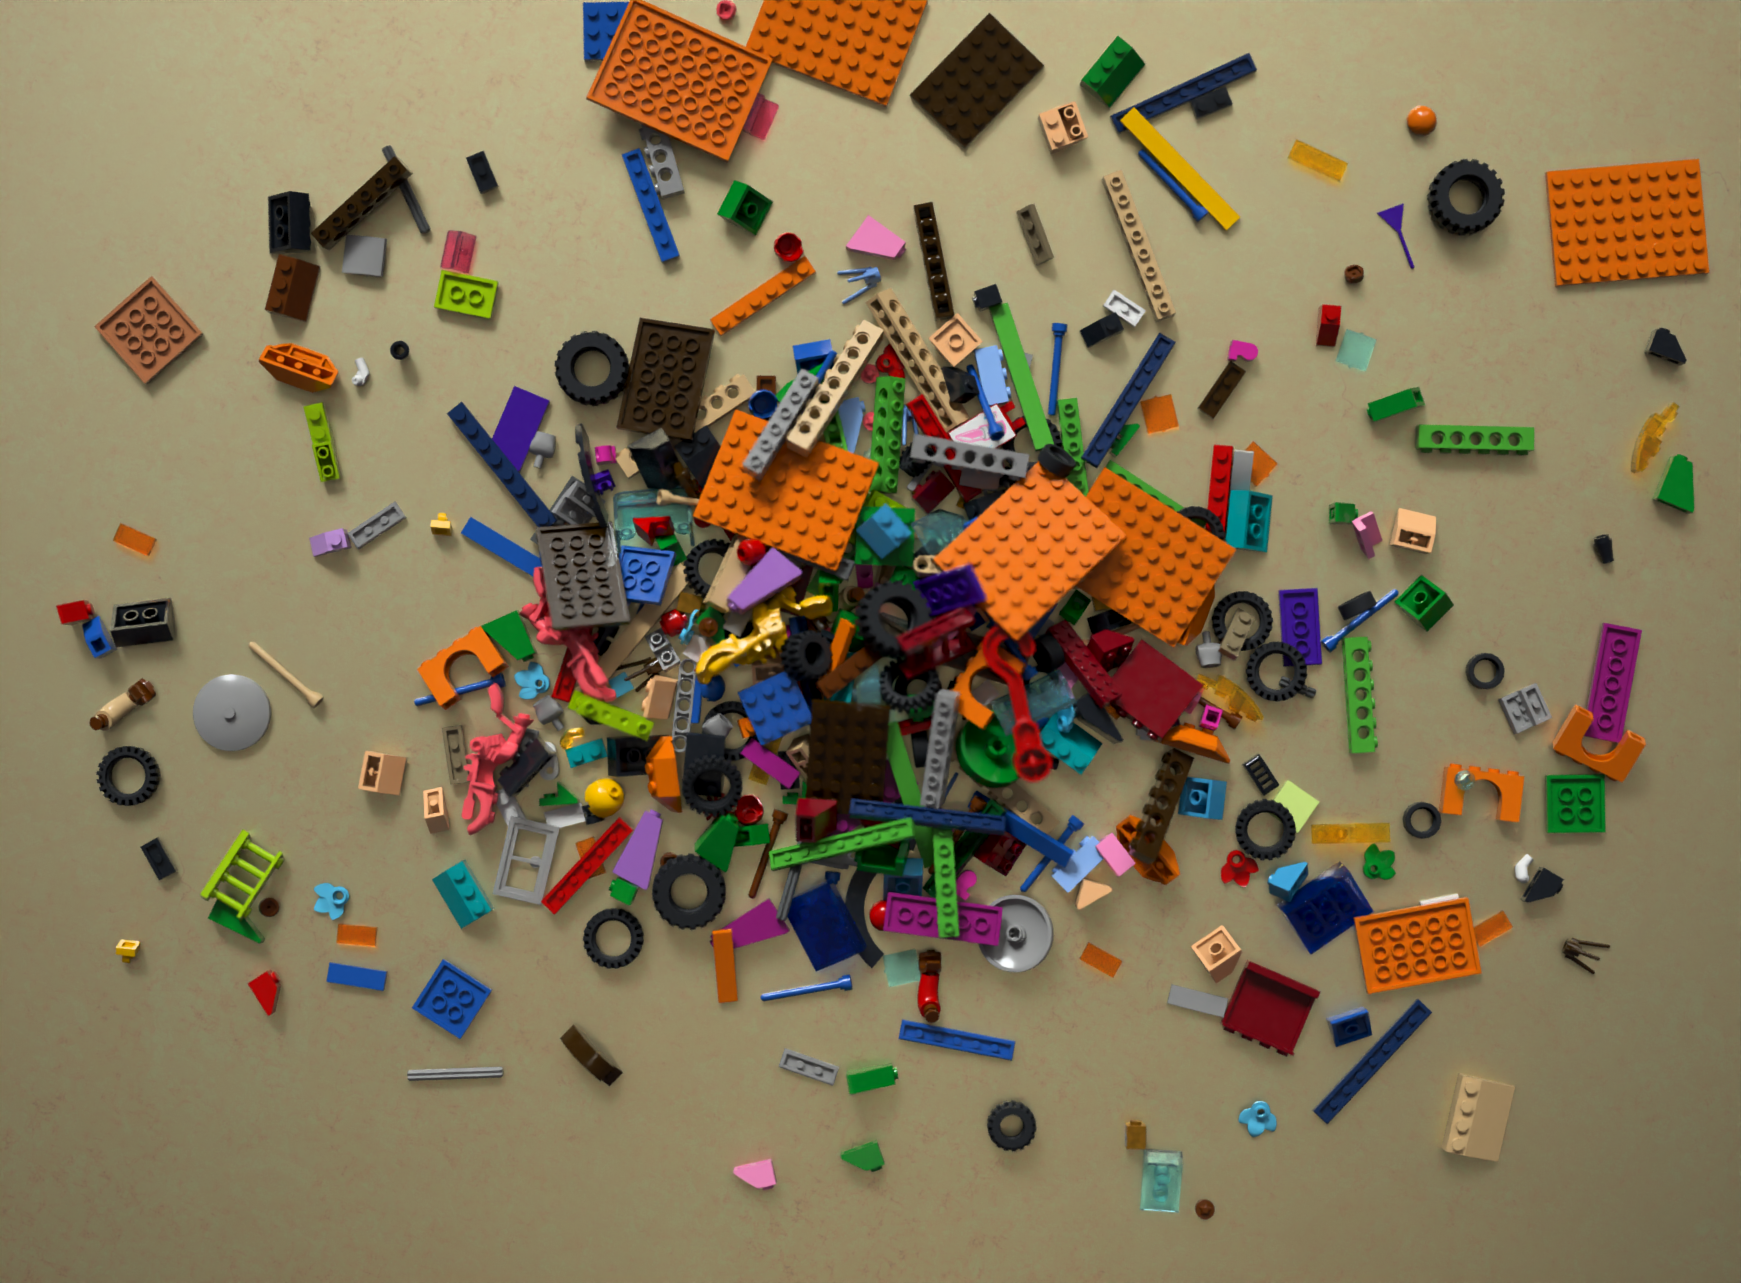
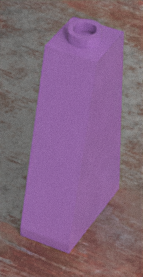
(764, 581)
(640, 852)

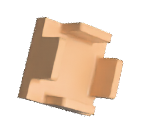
(955, 340)

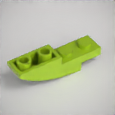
(322, 441)

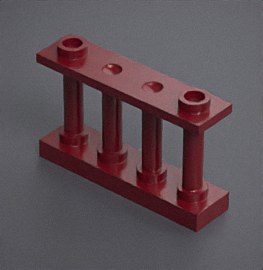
(931, 632)

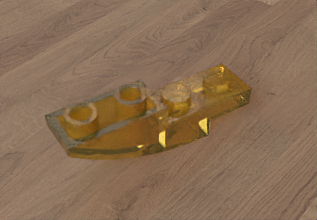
(1647, 441)
(1237, 698)
(1350, 833)

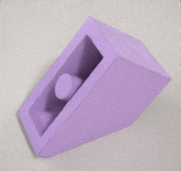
(330, 542)

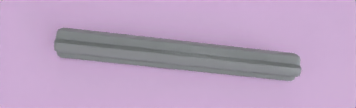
(455, 1073)

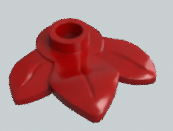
(895, 365)
(1238, 871)

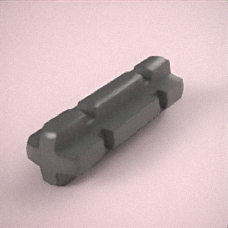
(1308, 691)

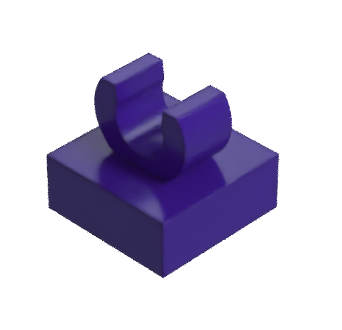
(604, 481)

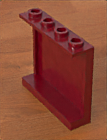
(1153, 691)
(1269, 1008)

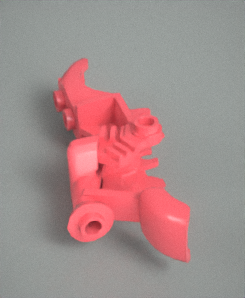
(579, 641)
(491, 752)

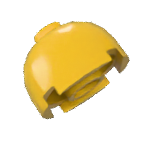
(604, 797)

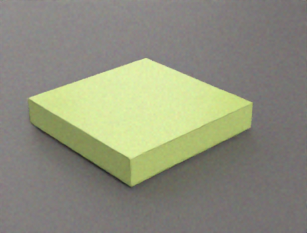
(1297, 802)

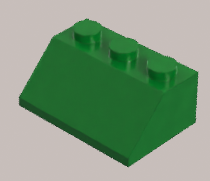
(1113, 72)

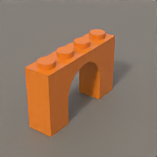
(436, 671)
(968, 705)
(1613, 764)
(1508, 787)

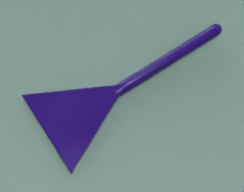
(1393, 217)

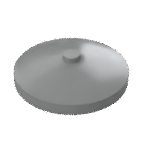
(232, 712)
(1023, 937)

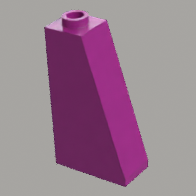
(756, 925)

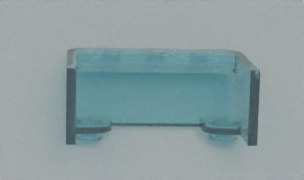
(644, 504)

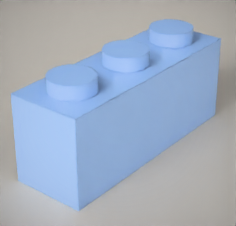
(992, 375)
(1080, 864)

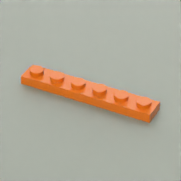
(763, 295)

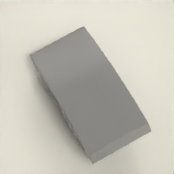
(1241, 470)
(663, 650)

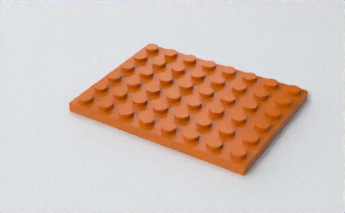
(840, 41)
(679, 79)
(1627, 222)
(800, 502)
(1032, 548)
(1160, 566)

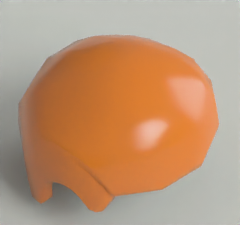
(1422, 120)

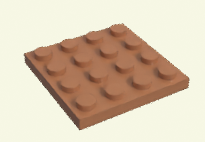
(148, 330)

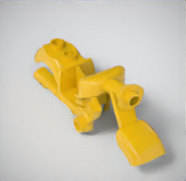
(767, 633)

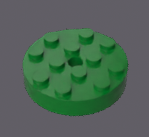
(979, 757)

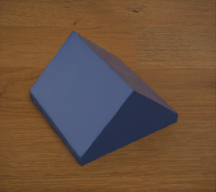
(1350, 1026)

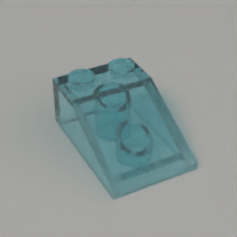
(1161, 1180)

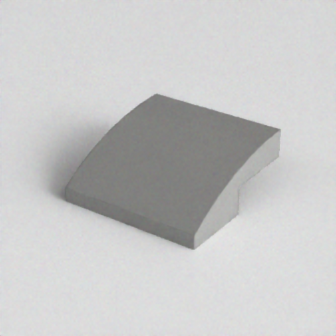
(364, 255)
(977, 480)
(575, 505)
(1525, 708)

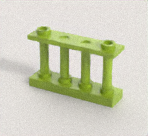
(611, 715)
(233, 858)

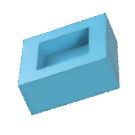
(619, 685)

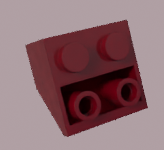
(932, 492)
(1110, 648)
(815, 819)
(1000, 852)

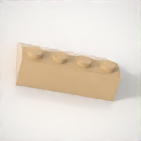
(1478, 1118)

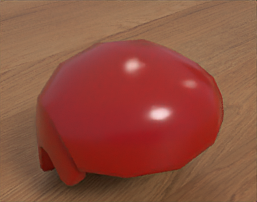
(788, 247)
(749, 810)
(877, 914)

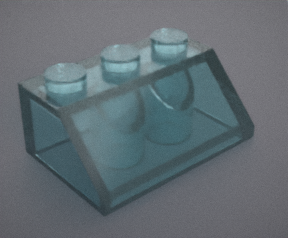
(938, 529)
(868, 688)

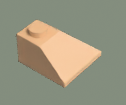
(1218, 953)

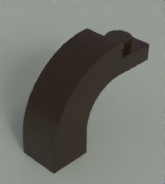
(590, 1056)

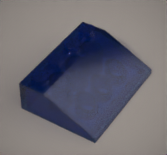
(1325, 907)
(825, 925)

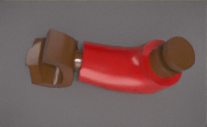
(928, 987)

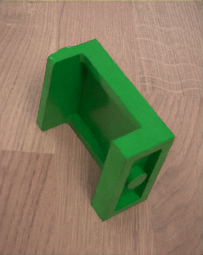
(884, 859)

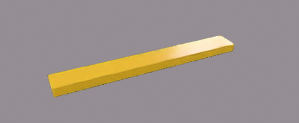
(1179, 168)

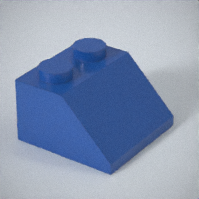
(811, 354)

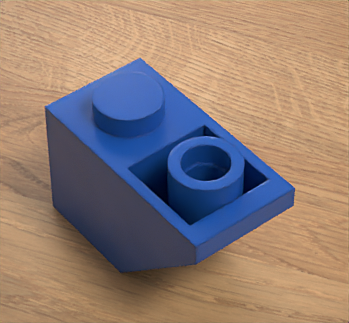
(98, 638)

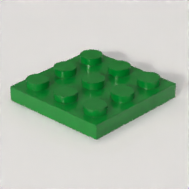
(899, 556)
(1575, 803)

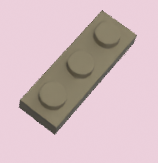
(1035, 234)
(1236, 634)
(455, 754)

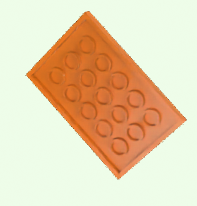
(1417, 945)

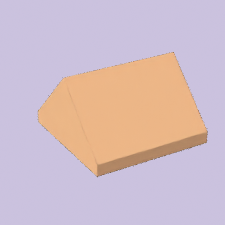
(1089, 892)

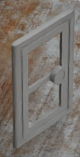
(545, 862)

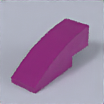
(770, 763)

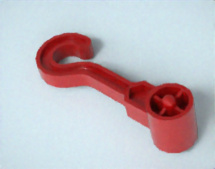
(1030, 758)

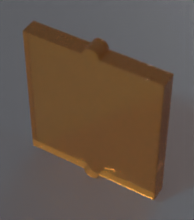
(1159, 414)
(1261, 465)

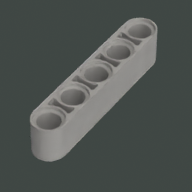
(681, 695)

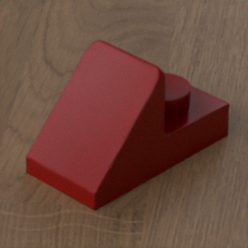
(650, 527)

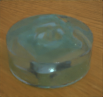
(1464, 780)

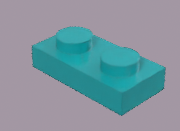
(586, 753)

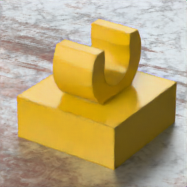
(441, 526)
(127, 949)

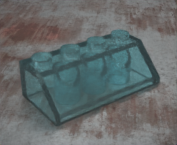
(1043, 700)

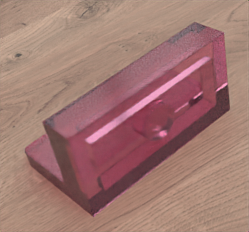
(760, 117)
(458, 251)

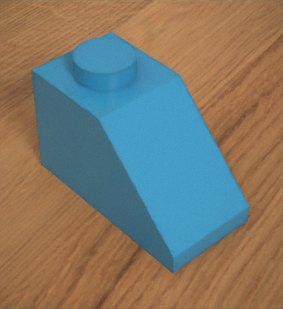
(1287, 880)

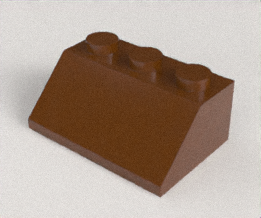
(292, 288)

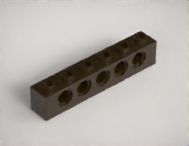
(361, 203)
(933, 261)
(1181, 764)

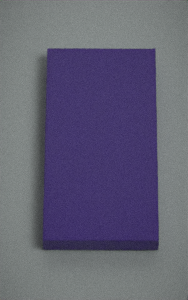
(519, 424)
(951, 589)
(1301, 624)

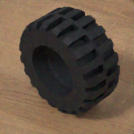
(1483, 179)
(573, 350)
(868, 615)
(684, 917)

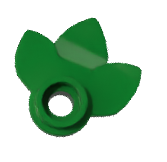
(1381, 861)

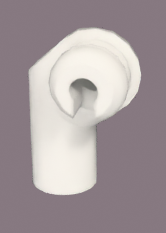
(362, 374)
(1521, 868)

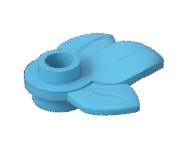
(686, 635)
(529, 680)
(1065, 719)
(328, 900)
(1257, 1121)

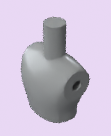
(543, 447)
(1208, 652)
(548, 711)
(717, 725)

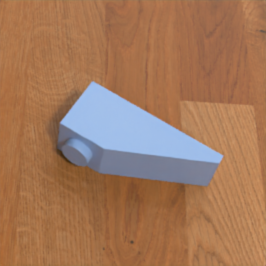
(851, 419)

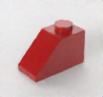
(1328, 325)
(75, 612)
(267, 990)

